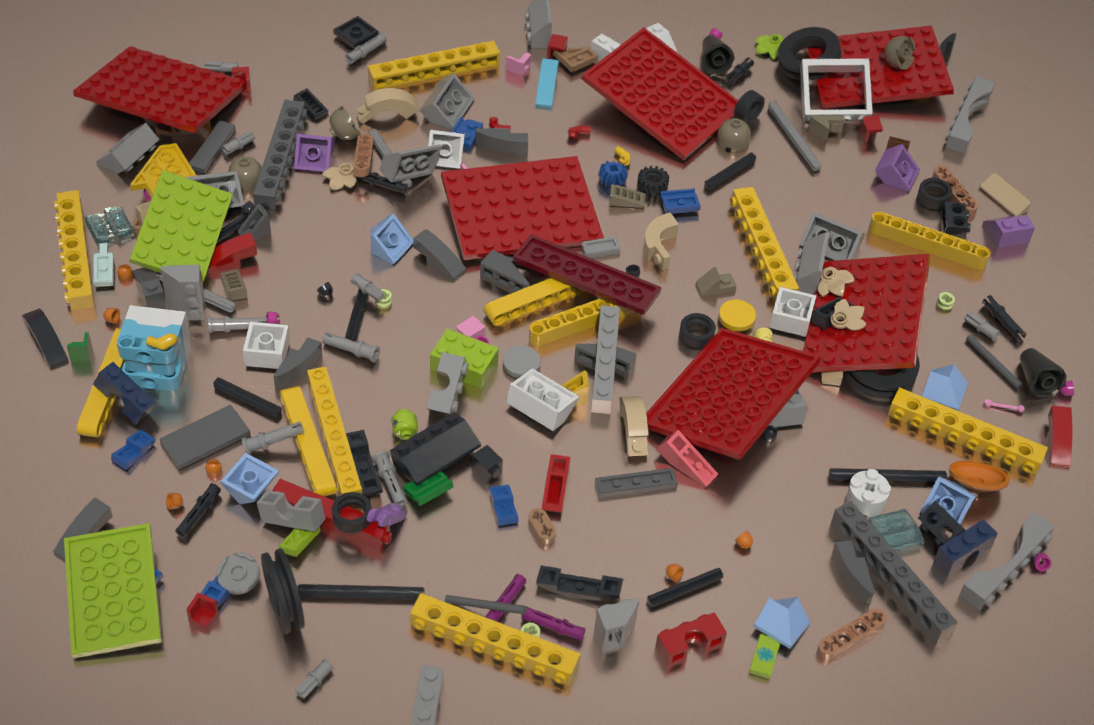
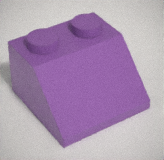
(313, 152)
(897, 168)
(1010, 230)

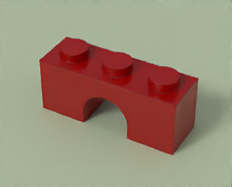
(704, 629)

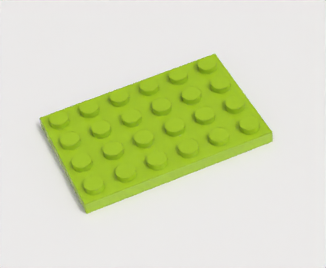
(180, 224)
(112, 590)

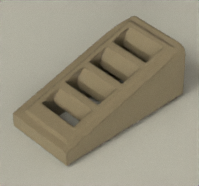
(621, 197)
(238, 287)

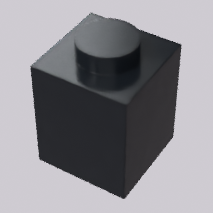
(487, 463)

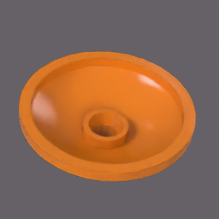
(978, 476)

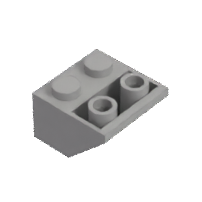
(792, 413)
(615, 623)

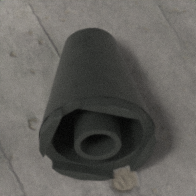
(716, 55)
(1041, 373)

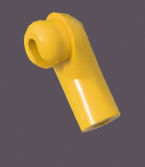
(625, 157)
(163, 342)

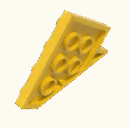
(165, 158)

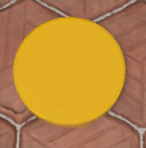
(737, 315)

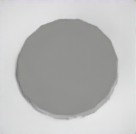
(520, 360)
(238, 573)

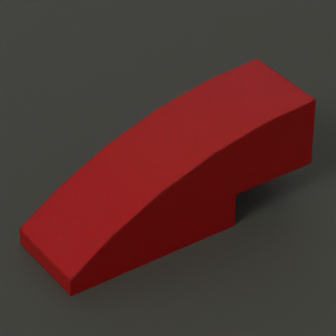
(231, 251)
(1060, 436)
(556, 483)

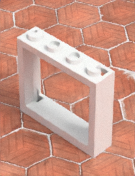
(835, 65)

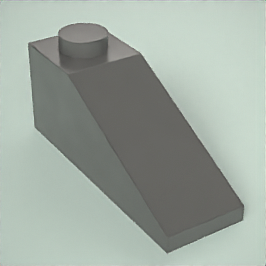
(502, 272)
(149, 288)

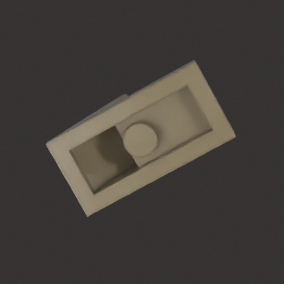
(825, 124)
(713, 283)

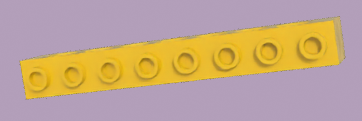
(433, 65)
(762, 241)
(74, 251)
(333, 431)
(967, 431)
(506, 637)

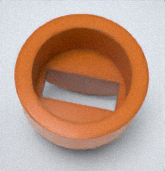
(124, 272)
(111, 315)
(213, 467)
(174, 500)
(744, 540)
(674, 572)

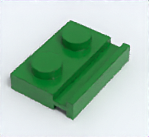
(428, 489)

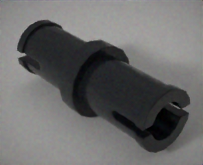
(740, 70)

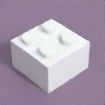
(792, 311)
(266, 345)

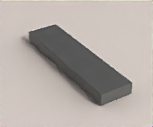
(212, 146)
(636, 482)

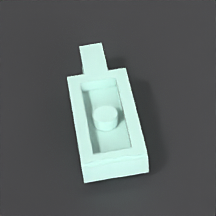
(103, 267)

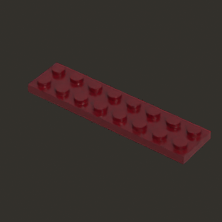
(587, 274)

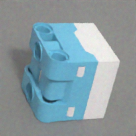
(148, 365)

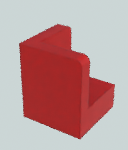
(557, 42)
(244, 74)
(869, 125)
(202, 611)

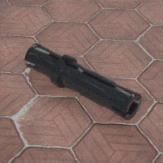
(377, 180)
(998, 311)
(203, 503)

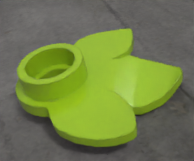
(769, 45)

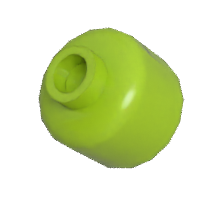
(404, 424)

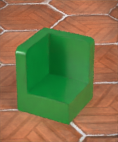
(80, 350)

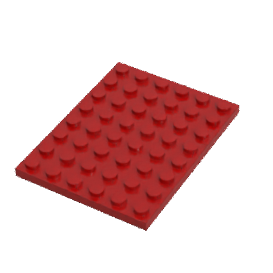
(923, 79)
(160, 89)
(662, 92)
(509, 202)
(893, 305)
(731, 392)

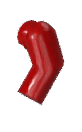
(494, 124)
(573, 131)

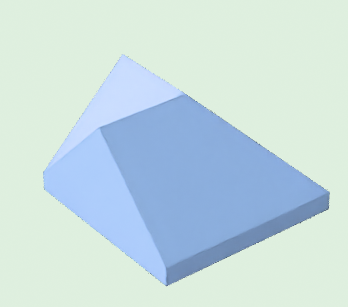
(389, 239)
(946, 386)
(248, 479)
(951, 497)
(783, 620)

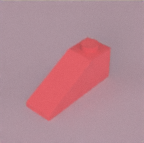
(686, 458)

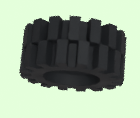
(654, 174)

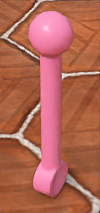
(988, 403)

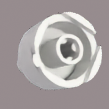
(868, 492)

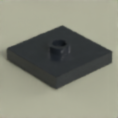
(355, 32)

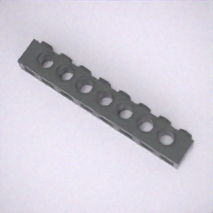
(280, 154)
(894, 573)

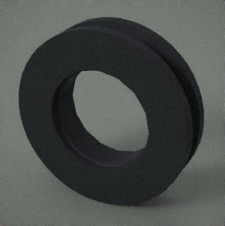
(806, 38)
(883, 386)
(282, 591)

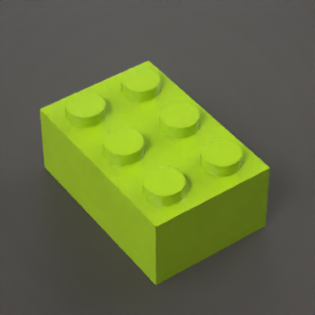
(479, 355)

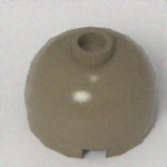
(899, 52)
(343, 125)
(734, 134)
(248, 172)

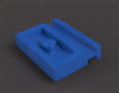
(468, 128)
(680, 201)

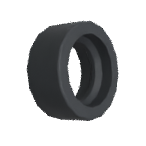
(749, 106)
(935, 184)
(696, 319)
(350, 499)

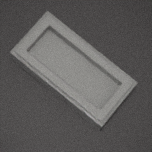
(600, 247)

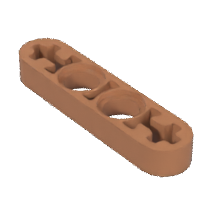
(363, 155)
(945, 174)
(854, 636)

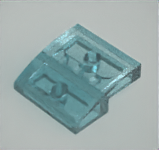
(109, 226)
(898, 529)

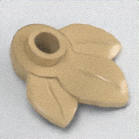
(340, 176)
(835, 282)
(849, 314)

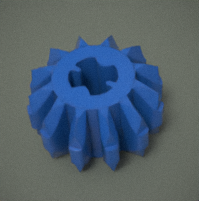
(612, 173)

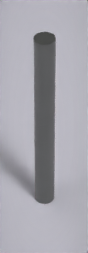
(989, 357)
(485, 604)

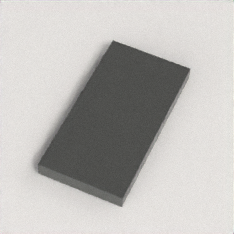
(205, 436)

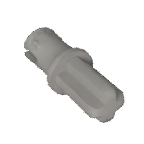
(220, 66)
(238, 143)
(367, 287)
(982, 325)
(314, 678)

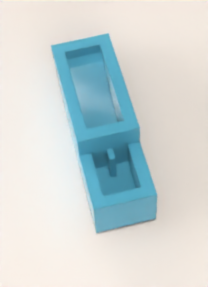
(547, 83)

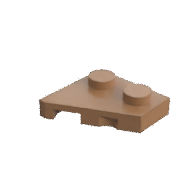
(576, 57)

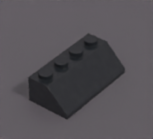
(434, 448)

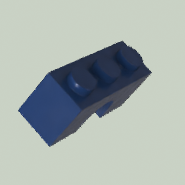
(135, 400)
(973, 540)

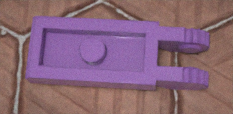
(387, 515)

